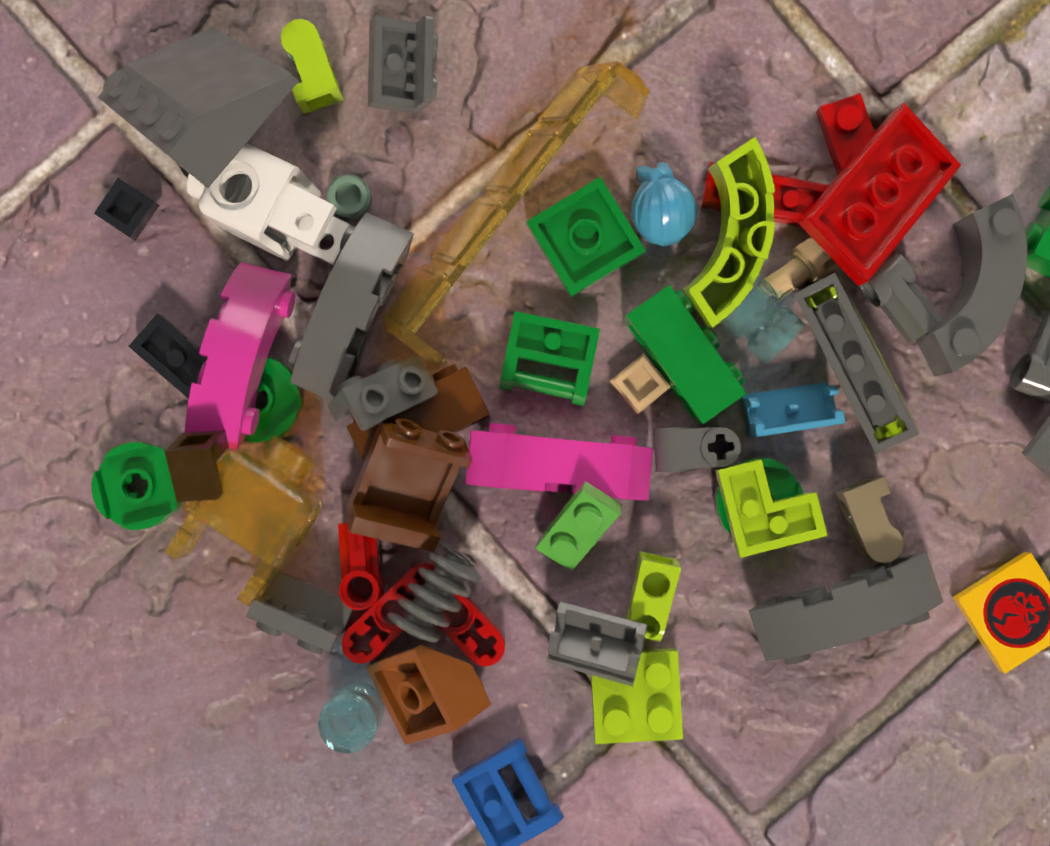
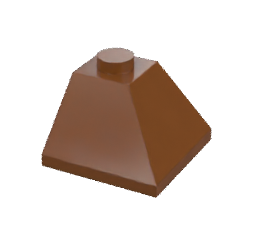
(428, 692)

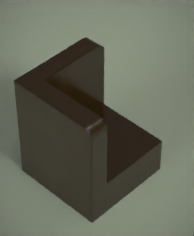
(194, 465)

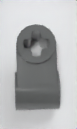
(687, 448)

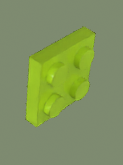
(644, 711)

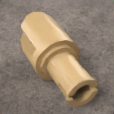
(807, 264)

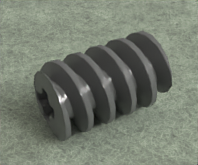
(436, 594)

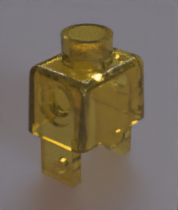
(260, 510)

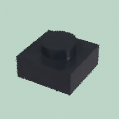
(126, 209)

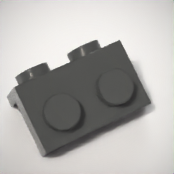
(401, 64)
(384, 394)
(302, 612)

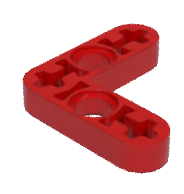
(379, 643)

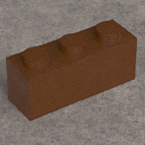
(451, 409)

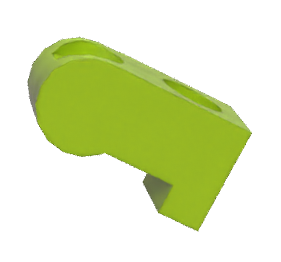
(308, 53)
(653, 592)

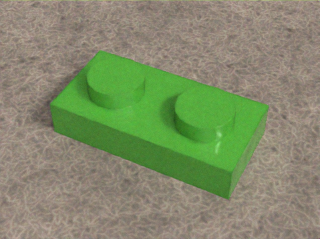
(578, 526)

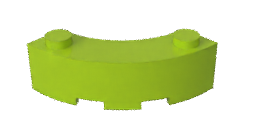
(744, 235)

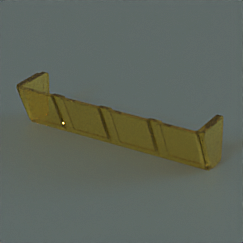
(505, 191)

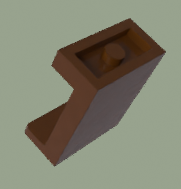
(405, 483)

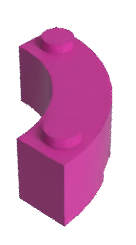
(238, 351)
(553, 464)

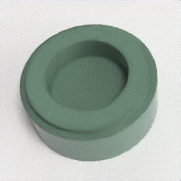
(349, 196)

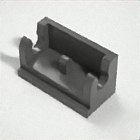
(596, 643)

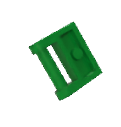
(554, 344)

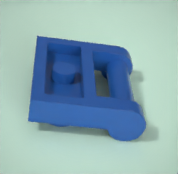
(493, 803)

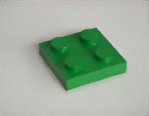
(585, 237)

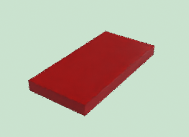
(880, 194)

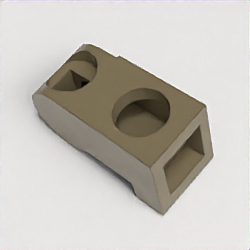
(867, 519)

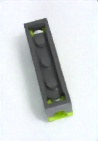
(857, 363)

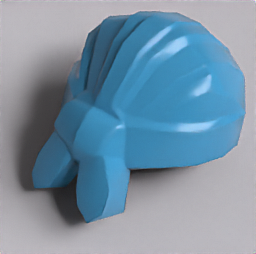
(662, 206)

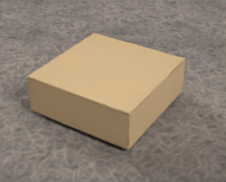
(639, 384)

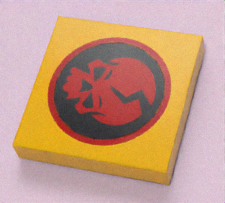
(1009, 611)

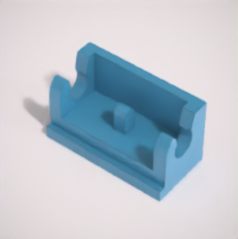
(791, 409)

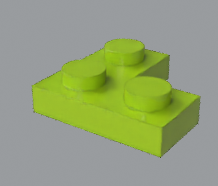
(758, 521)

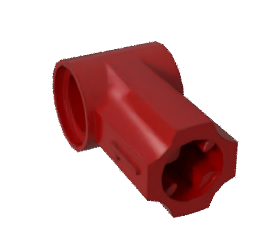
(358, 558)

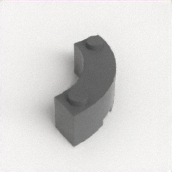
(993, 279)
(356, 286)
(855, 609)

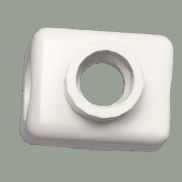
(270, 206)

